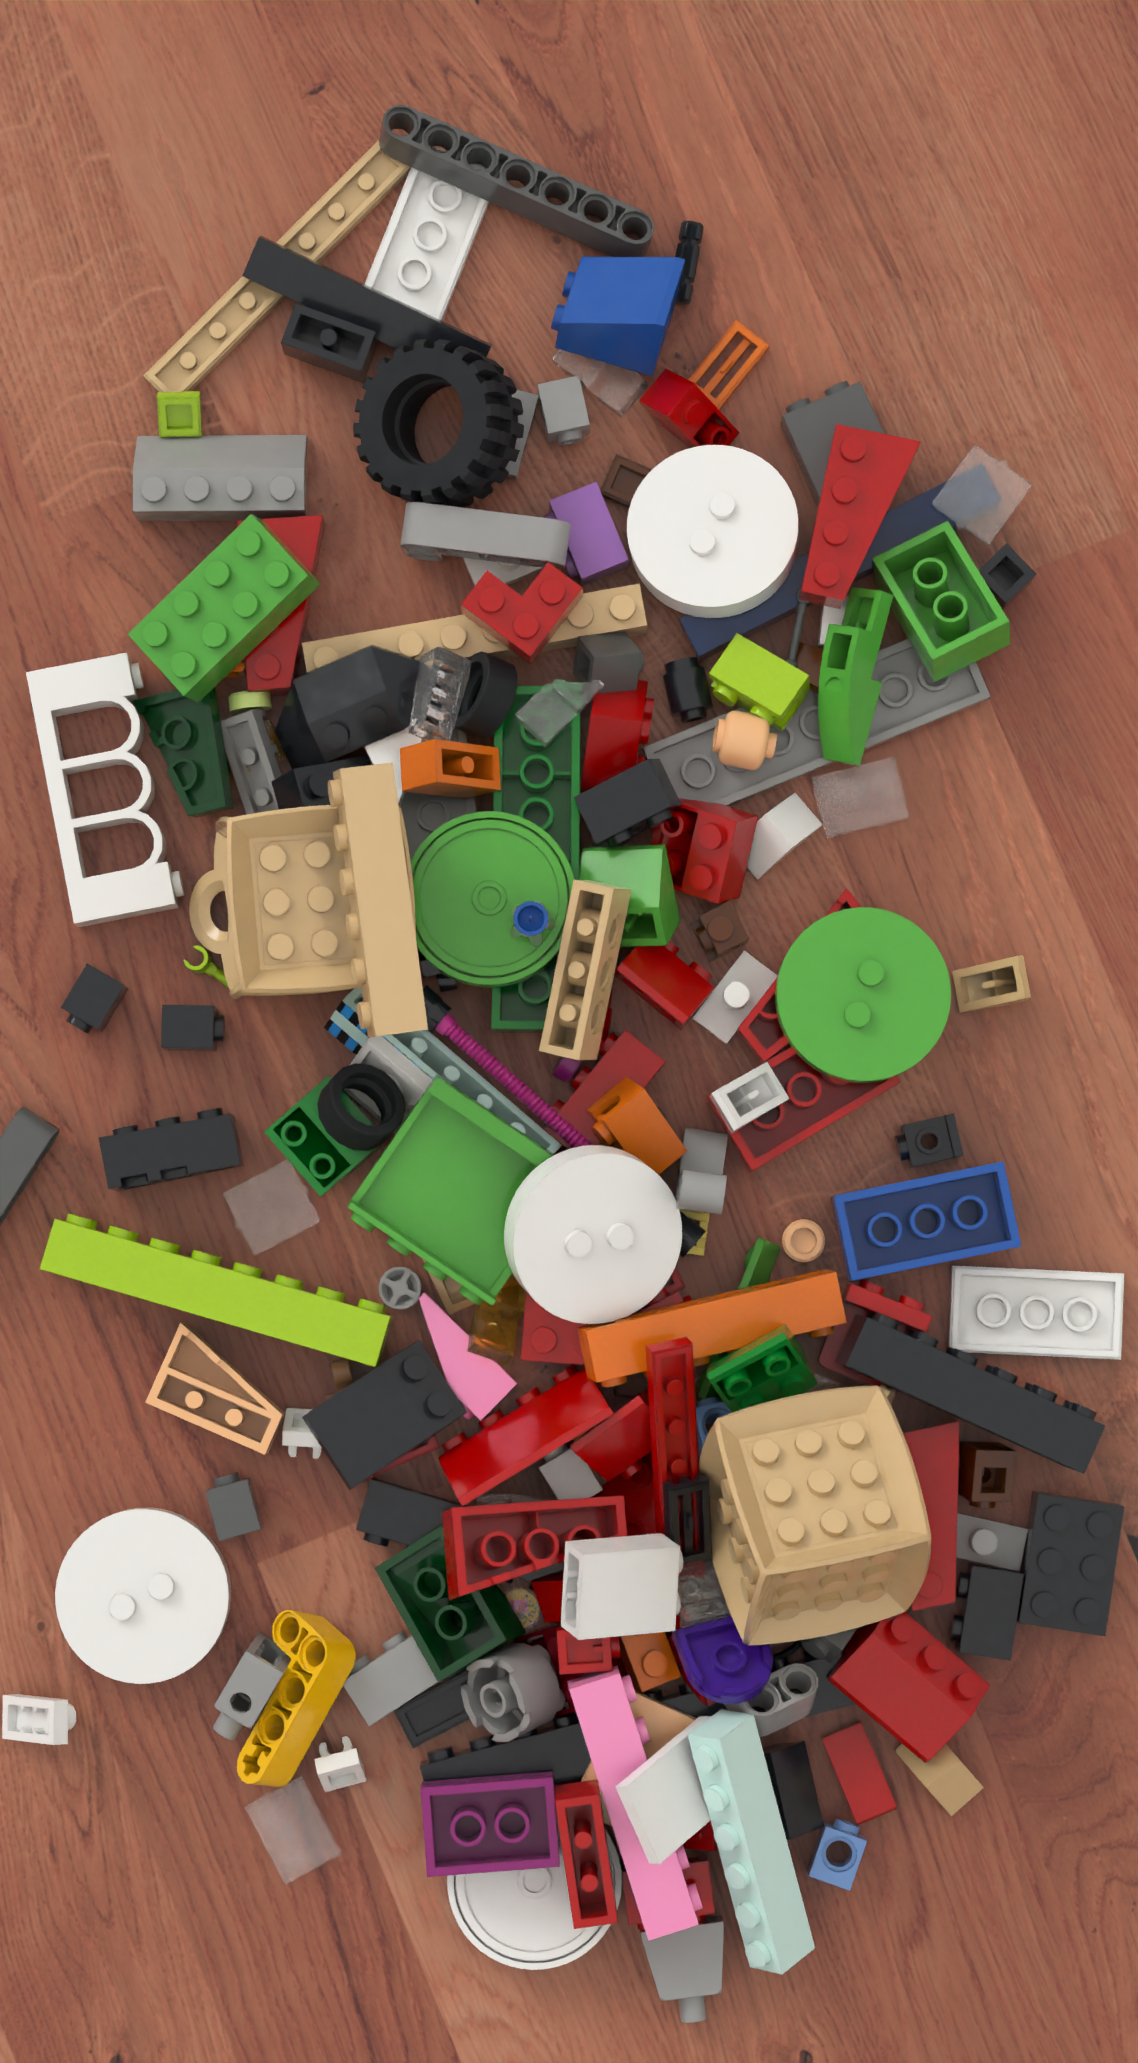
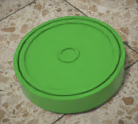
(465, 893)
(863, 995)

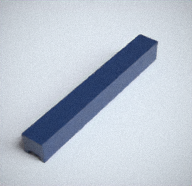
(899, 525)

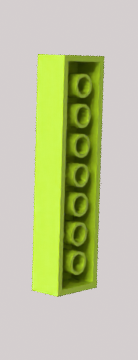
(216, 1292)

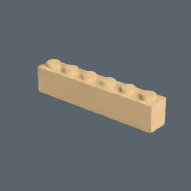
(379, 900)

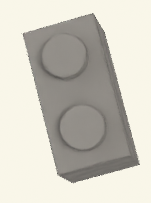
(389, 1679)

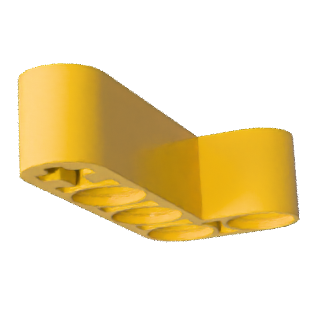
(301, 1699)

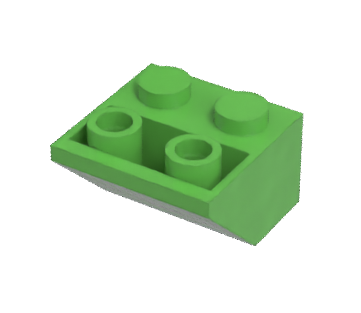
(646, 871)

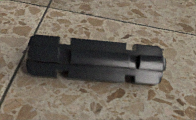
(688, 249)

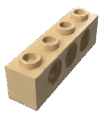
(585, 970)

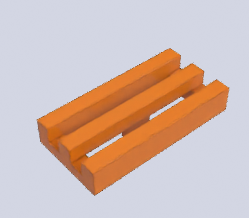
(749, 338)

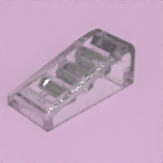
(452, 673)

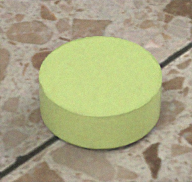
(245, 701)

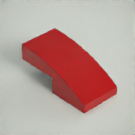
(859, 1773)

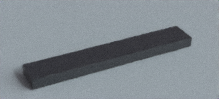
(348, 299)

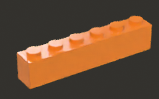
(713, 1324)

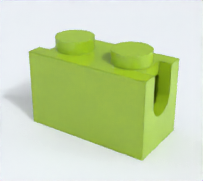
(759, 682)

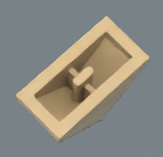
(992, 984)
(943, 1777)

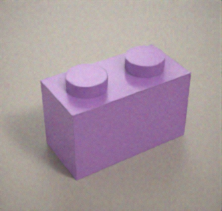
(593, 539)

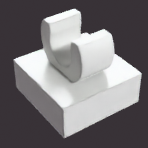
(297, 1433)
(340, 1768)

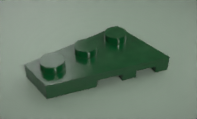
(192, 747)

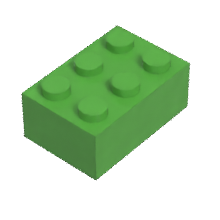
(941, 601)

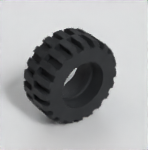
(391, 412)

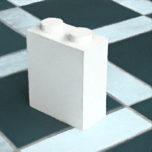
(620, 1586)

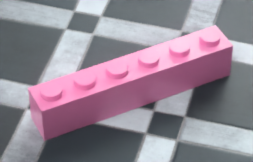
(616, 1751)

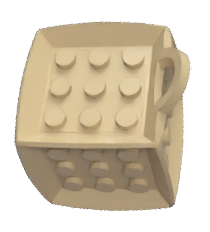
(280, 903)
(815, 1514)

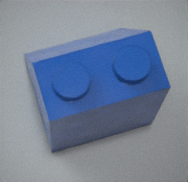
(619, 309)

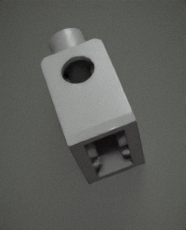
(254, 1676)
(688, 1966)

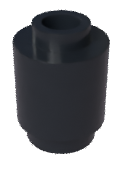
(687, 689)

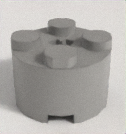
(512, 1691)

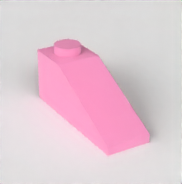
(473, 1378)

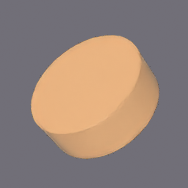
(803, 1240)

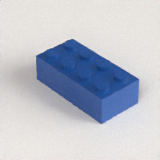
(925, 1221)

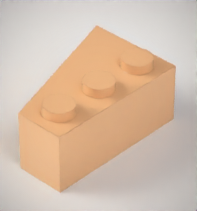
(213, 1394)

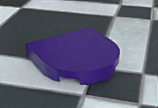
(720, 1662)

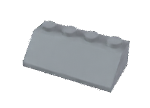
(219, 477)

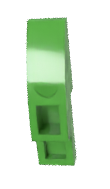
(845, 684)

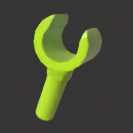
(207, 966)

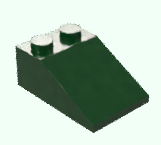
(446, 1630)

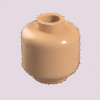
(743, 740)

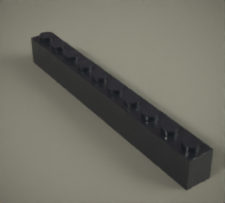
(564, 1747)

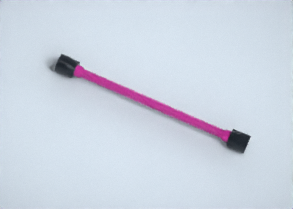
(440, 1020)

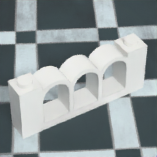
(80, 688)

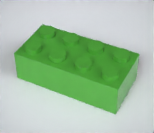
(224, 608)

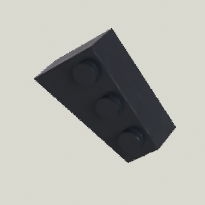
(170, 1150)

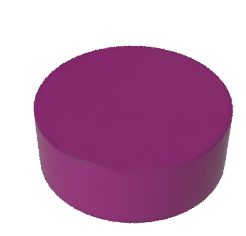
(565, 1068)

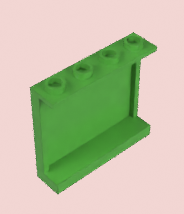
(449, 1189)

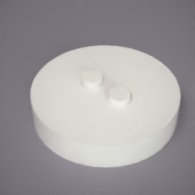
(713, 531)
(593, 1234)
(143, 1595)
(526, 1913)

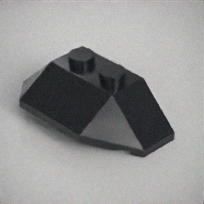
(347, 705)

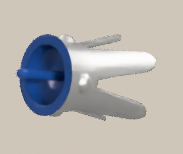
(530, 921)

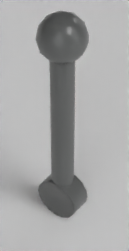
(797, 630)

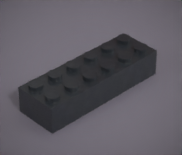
(969, 1393)

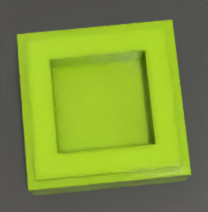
(179, 414)

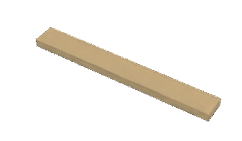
(250, 302)

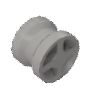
(395, 1284)

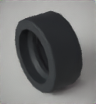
(487, 695)
(379, 1088)

